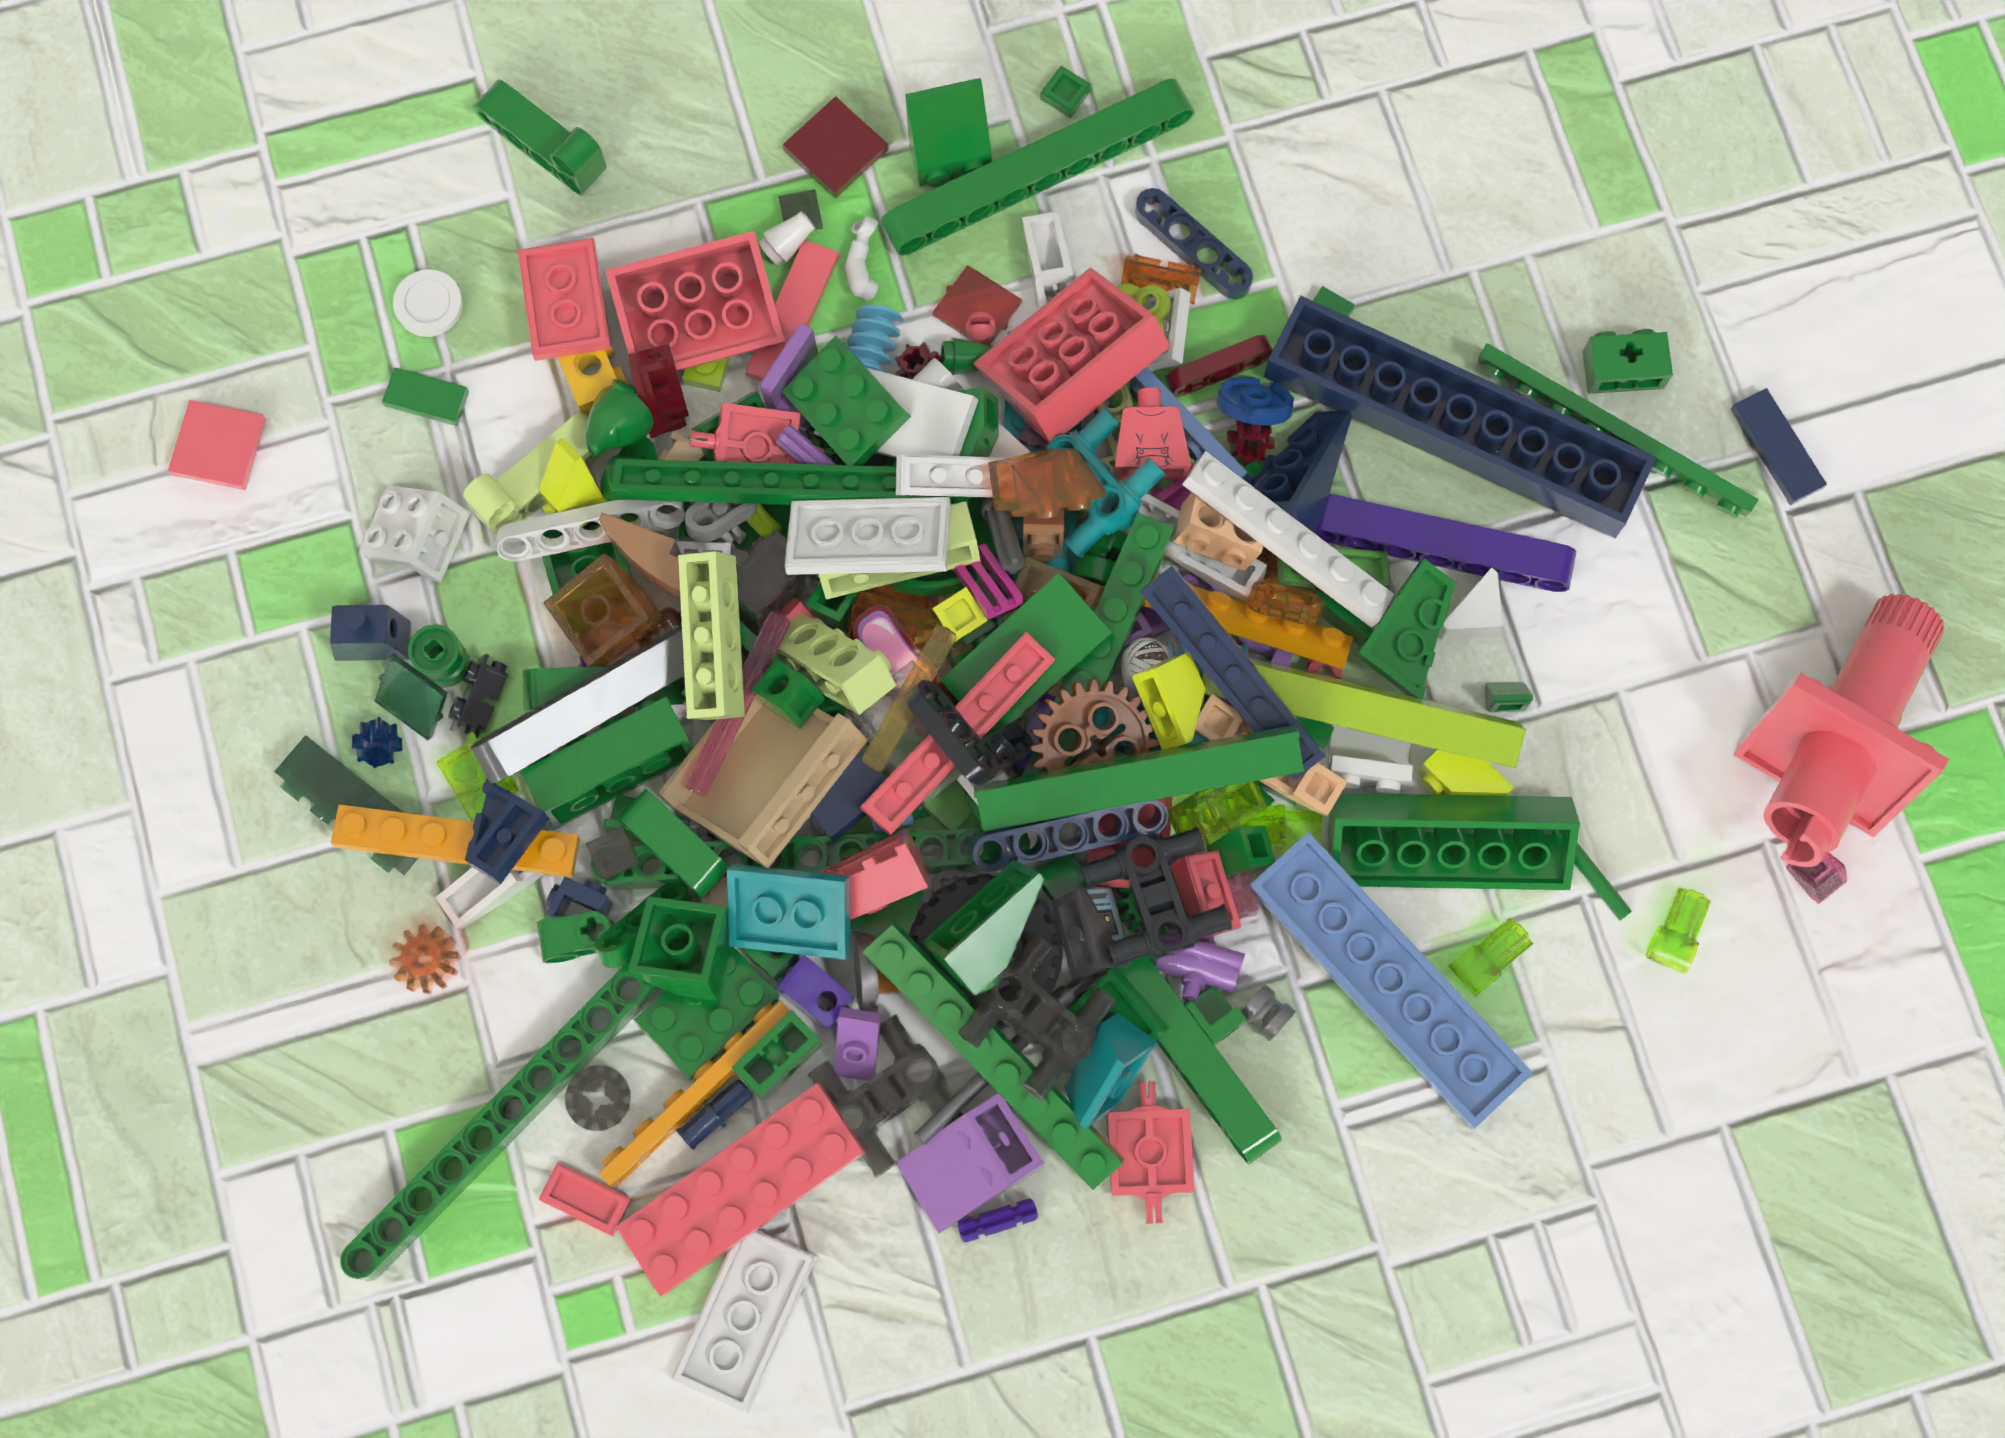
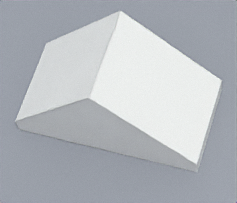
(1478, 613)

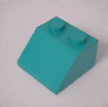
(1109, 1070)

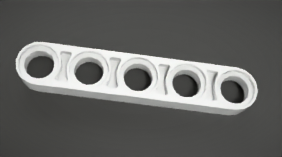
(573, 534)

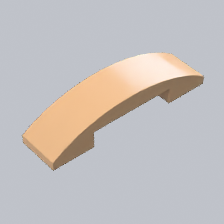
(1314, 789)

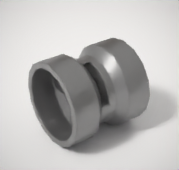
(1260, 1005)

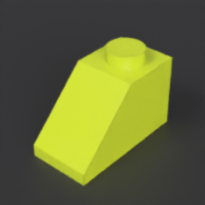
(567, 482)
(1172, 698)
(1461, 775)

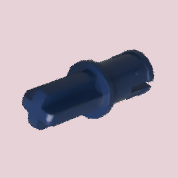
(715, 1113)

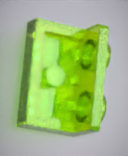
(468, 777)

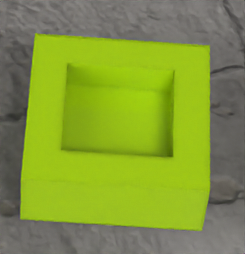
(707, 376)

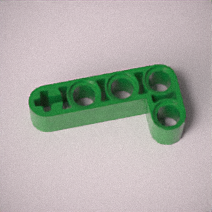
(566, 155)
(546, 683)

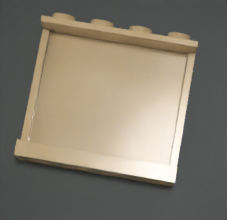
(767, 779)

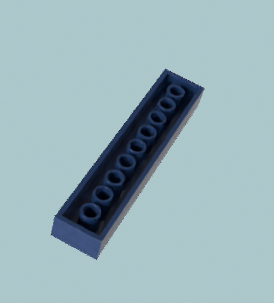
(1459, 417)

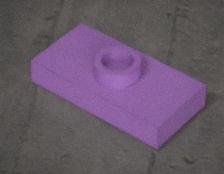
(857, 1044)

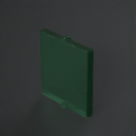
(411, 696)

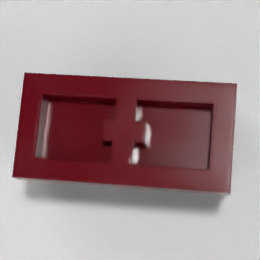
(659, 388)

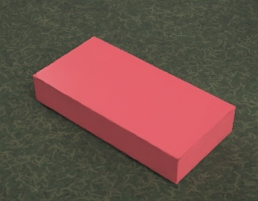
(585, 1199)

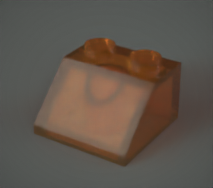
(603, 612)

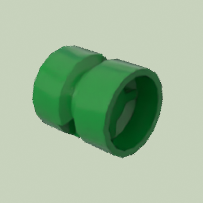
(1100, 558)
(438, 655)

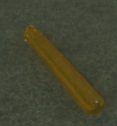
(899, 714)

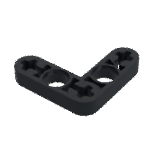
(974, 757)

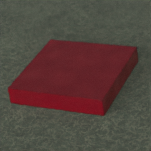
(835, 147)

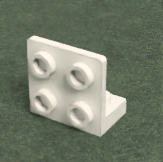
(415, 530)

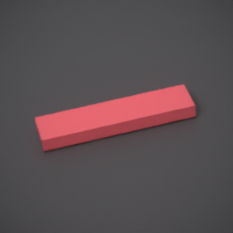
(797, 300)

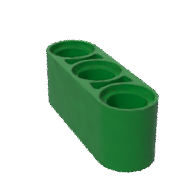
(673, 843)

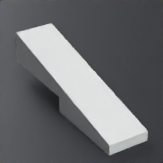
(1229, 580)

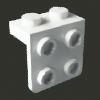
(1370, 760)

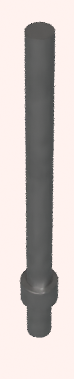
(1065, 995)

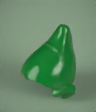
(617, 419)

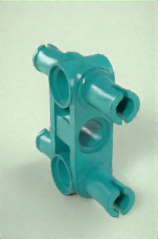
(1126, 493)

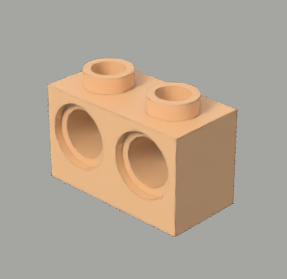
(1213, 535)

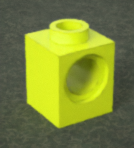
(960, 614)

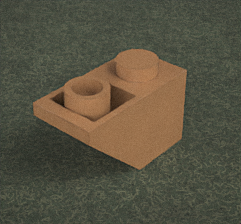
(1043, 537)

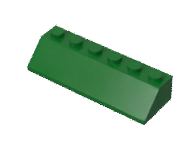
(1454, 840)

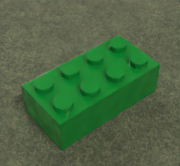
(608, 762)

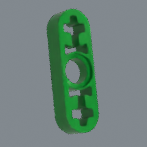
(618, 942)

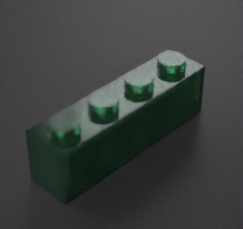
(328, 783)

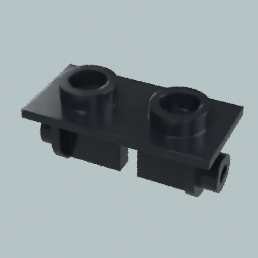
(481, 681)

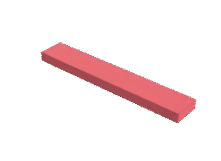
(981, 709)

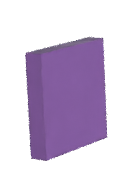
(792, 359)

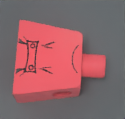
(1154, 434)

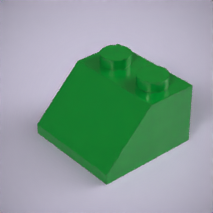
(682, 947)

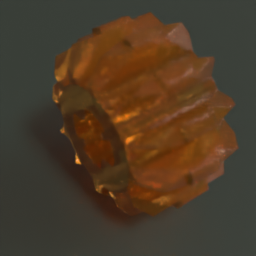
(437, 948)

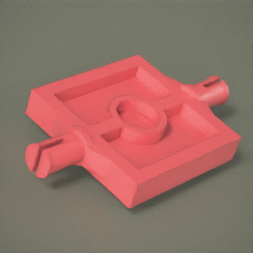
(748, 435)
(1154, 1150)

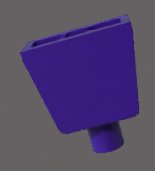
(805, 984)

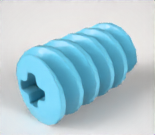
(872, 334)

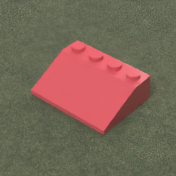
(699, 301)
(1073, 354)

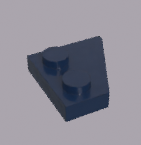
(502, 832)

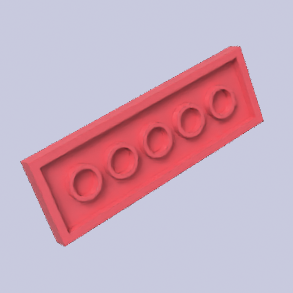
(740, 1189)

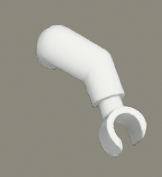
(855, 263)

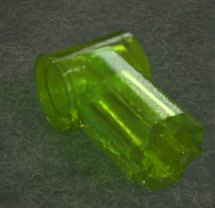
(1675, 940)
(1484, 962)

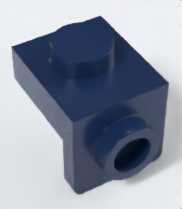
(588, 895)

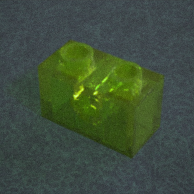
(1217, 810)

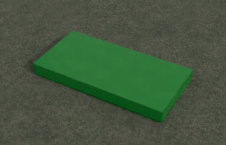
(1057, 621)

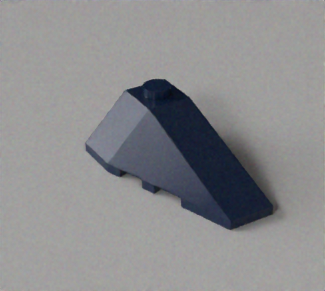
(1305, 470)

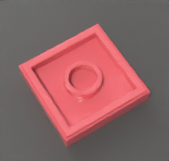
(217, 445)

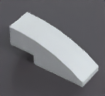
(1047, 255)
(477, 894)

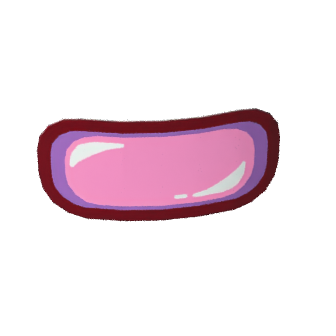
(881, 631)

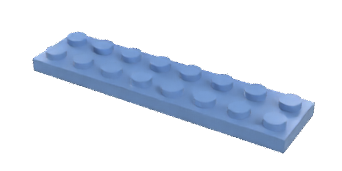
(1390, 980)

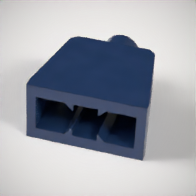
(365, 634)

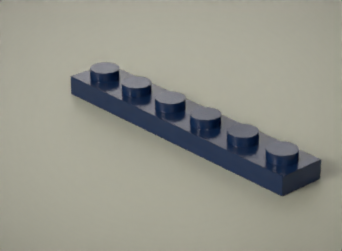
(1225, 661)

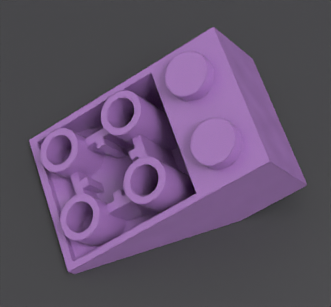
(970, 1163)

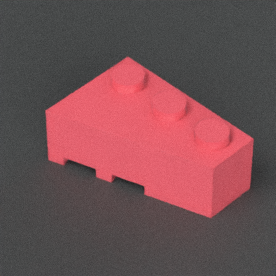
(882, 873)

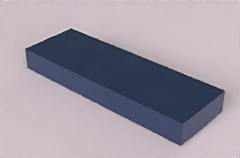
(1778, 446)

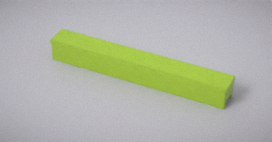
(1391, 714)

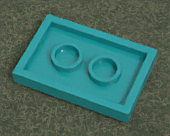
(789, 911)

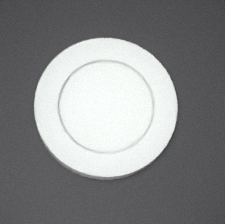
(427, 303)

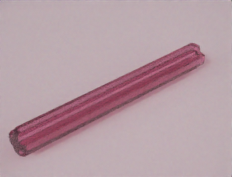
(726, 729)

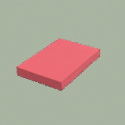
(564, 299)

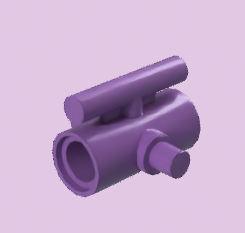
(1201, 966)

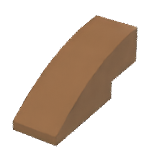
(646, 551)

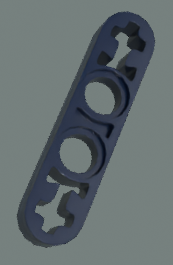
(1189, 247)

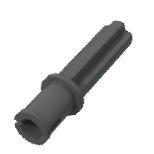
(1003, 536)

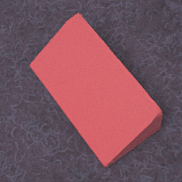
(1204, 886)

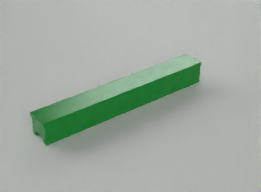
(1139, 778)

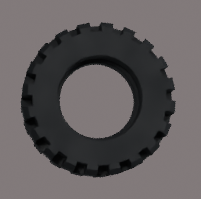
(1040, 922)

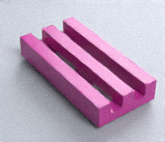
(1003, 605)

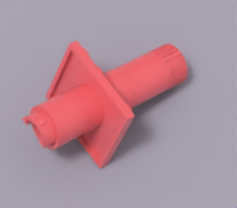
(1842, 744)

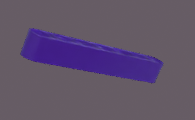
(1447, 543)

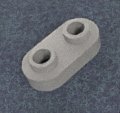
(718, 518)

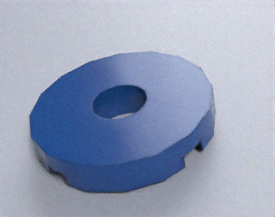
(1255, 403)

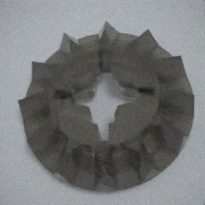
(591, 1080)

